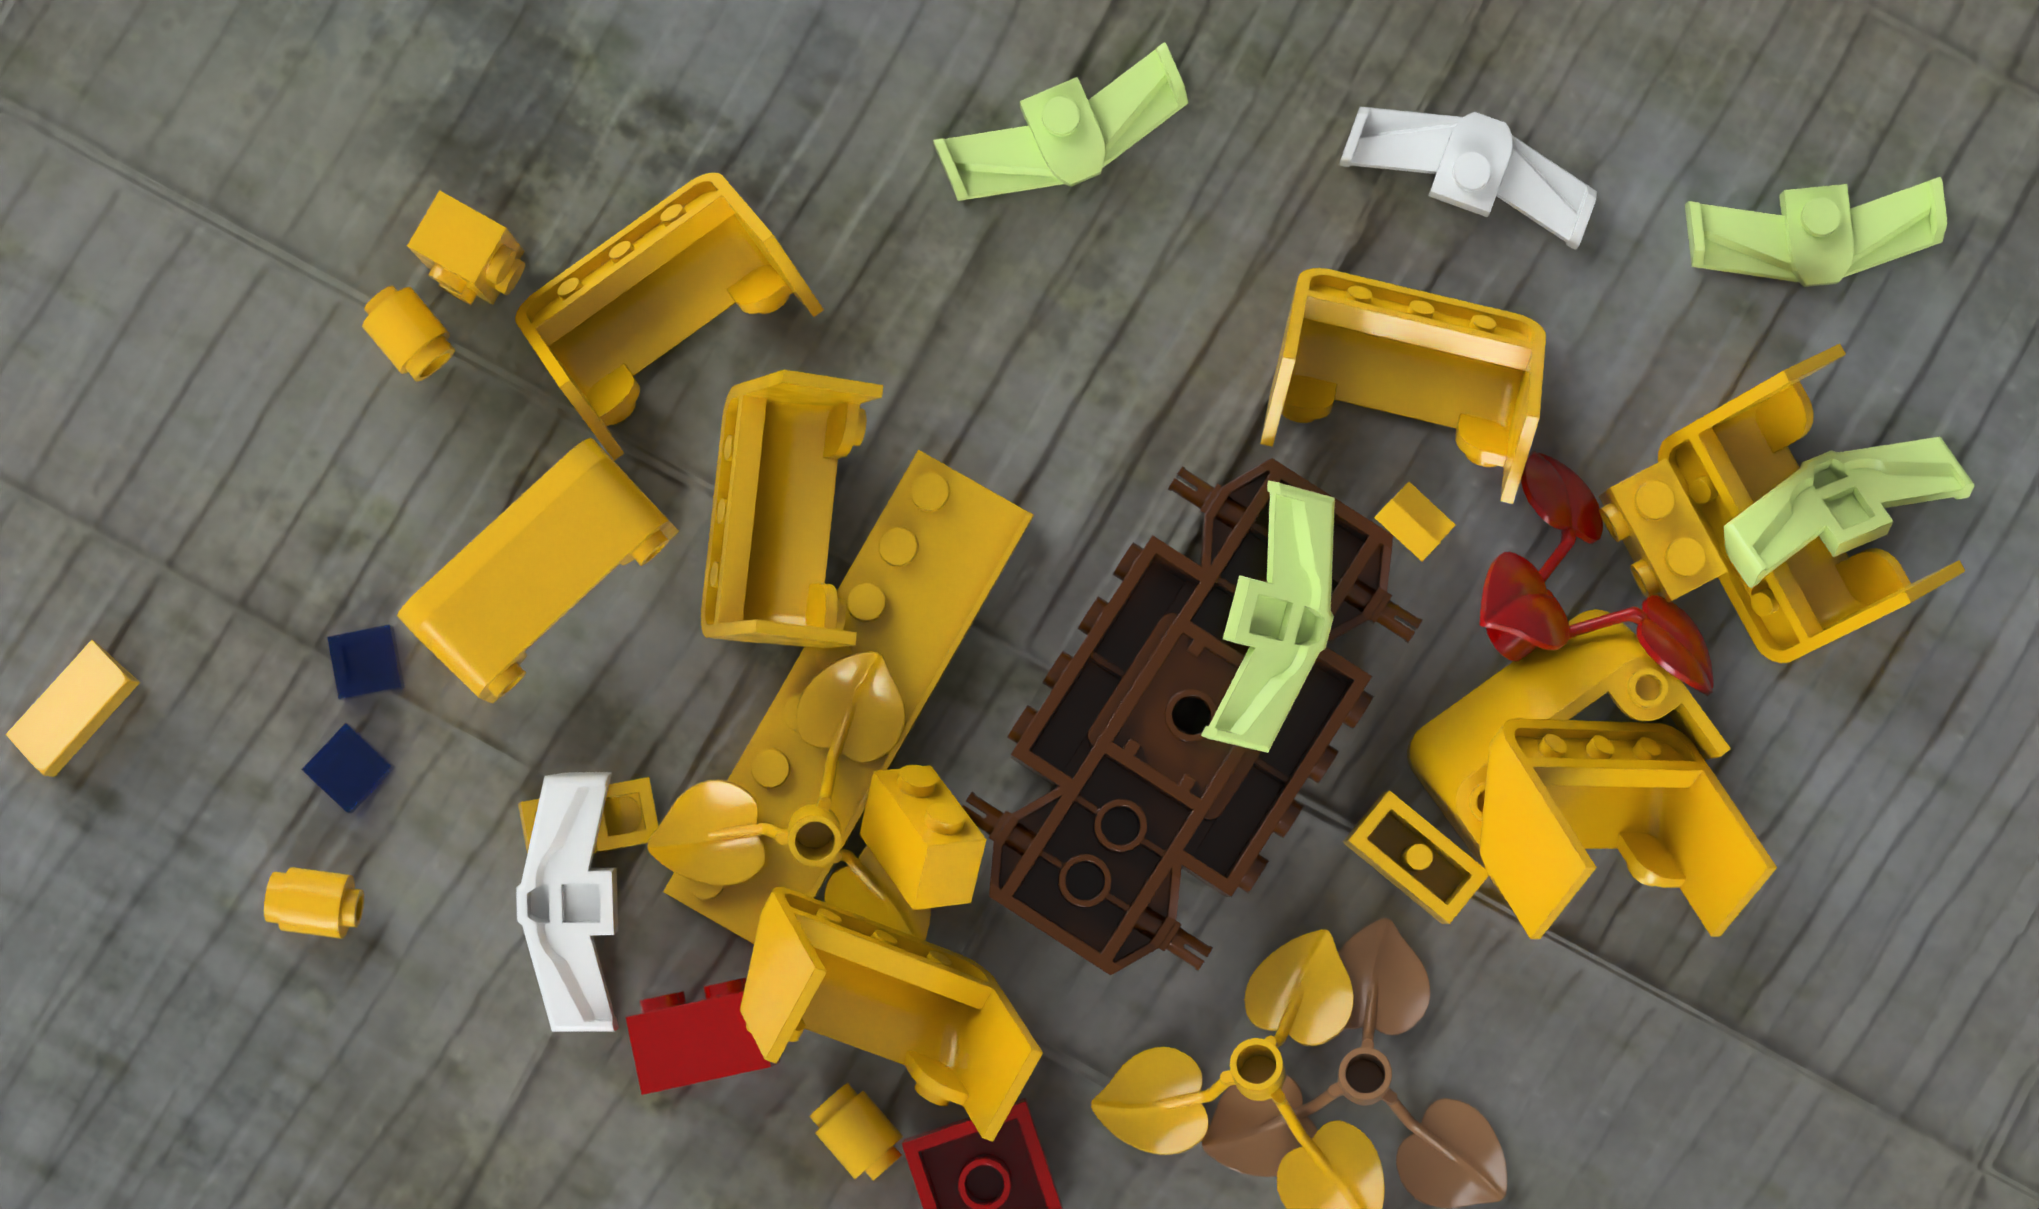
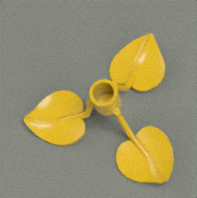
(713, 825)
(1297, 993)

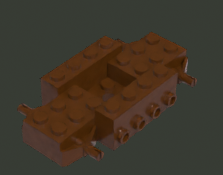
(1135, 793)

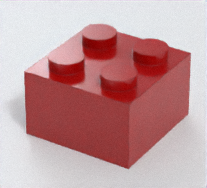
(692, 1041)
(965, 1171)

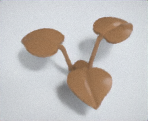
(1453, 1151)

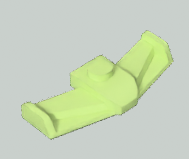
(1066, 132)
(1817, 233)
(1841, 502)
(1279, 619)

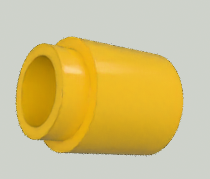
(407, 332)
(313, 902)
(857, 1132)

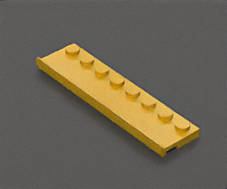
(913, 604)

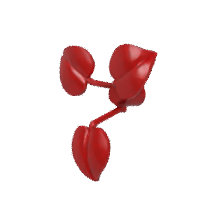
(1527, 615)

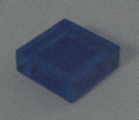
(365, 662)
(348, 768)

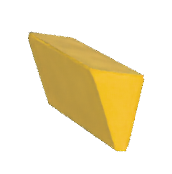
(72, 709)

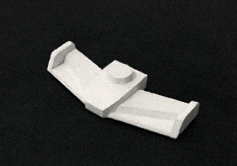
(1472, 165)
(569, 902)

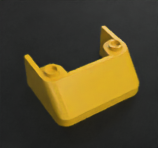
(651, 293)
(1415, 360)
(1735, 460)
(777, 509)
(534, 568)
(1453, 747)
(1619, 788)
(890, 998)

